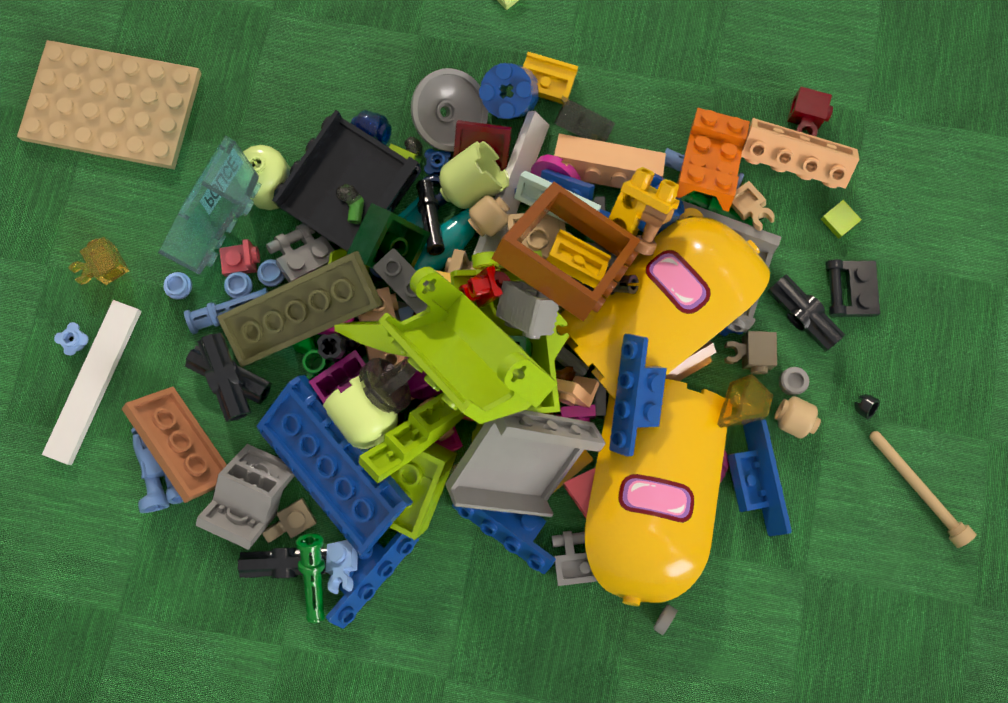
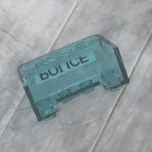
(211, 208)

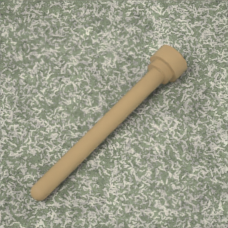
(959, 533)

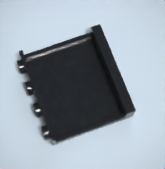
(341, 157)

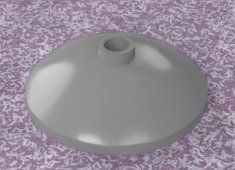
(457, 95)

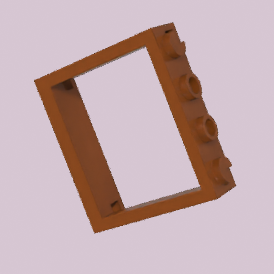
(550, 279)

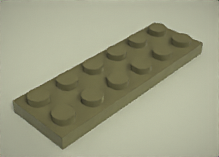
(300, 309)

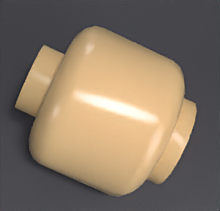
(489, 215)
(797, 417)

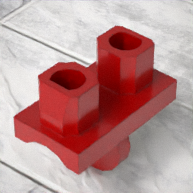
(485, 286)

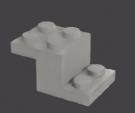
(246, 496)

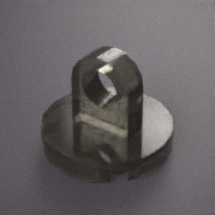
(387, 384)

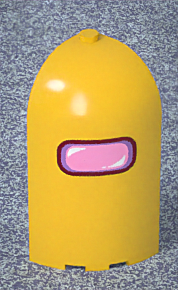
(685, 296)
(657, 509)

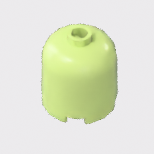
(271, 170)
(472, 176)
(357, 417)

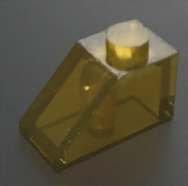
(745, 402)

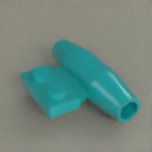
(455, 235)

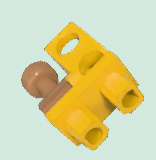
(645, 203)

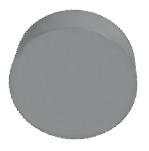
(793, 381)
(665, 619)

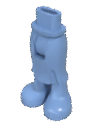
(151, 473)

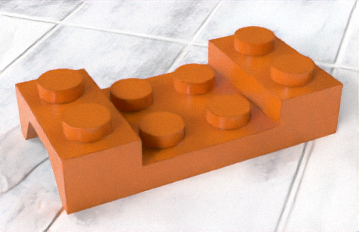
(713, 156)

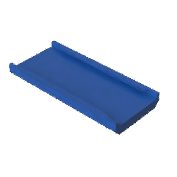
(329, 466)

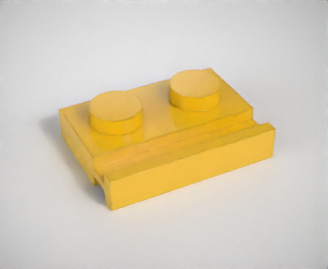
(553, 76)
(578, 259)

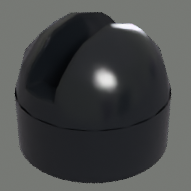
(867, 406)

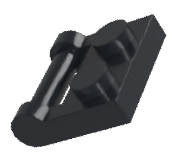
(861, 288)

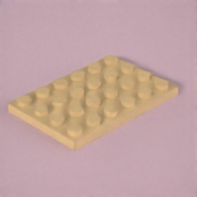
(110, 104)

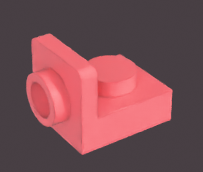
(239, 258)

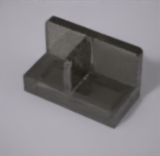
(583, 121)

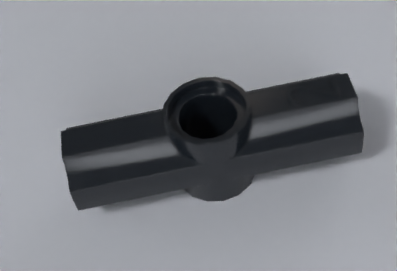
(806, 313)
(337, 346)
(224, 377)
(254, 387)
(273, 563)

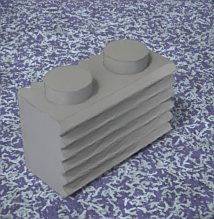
(527, 309)

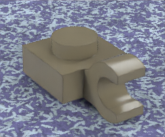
(293, 519)

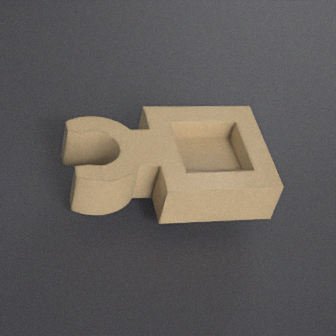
(750, 202)

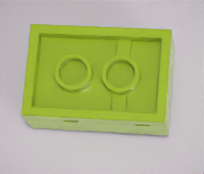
(423, 483)

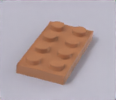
(176, 442)

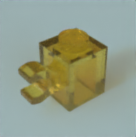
(101, 261)

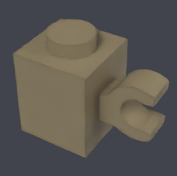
(757, 351)

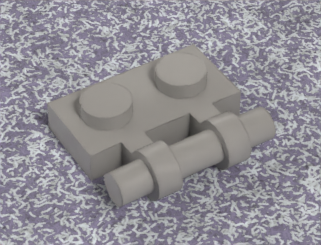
(304, 259)
(571, 567)

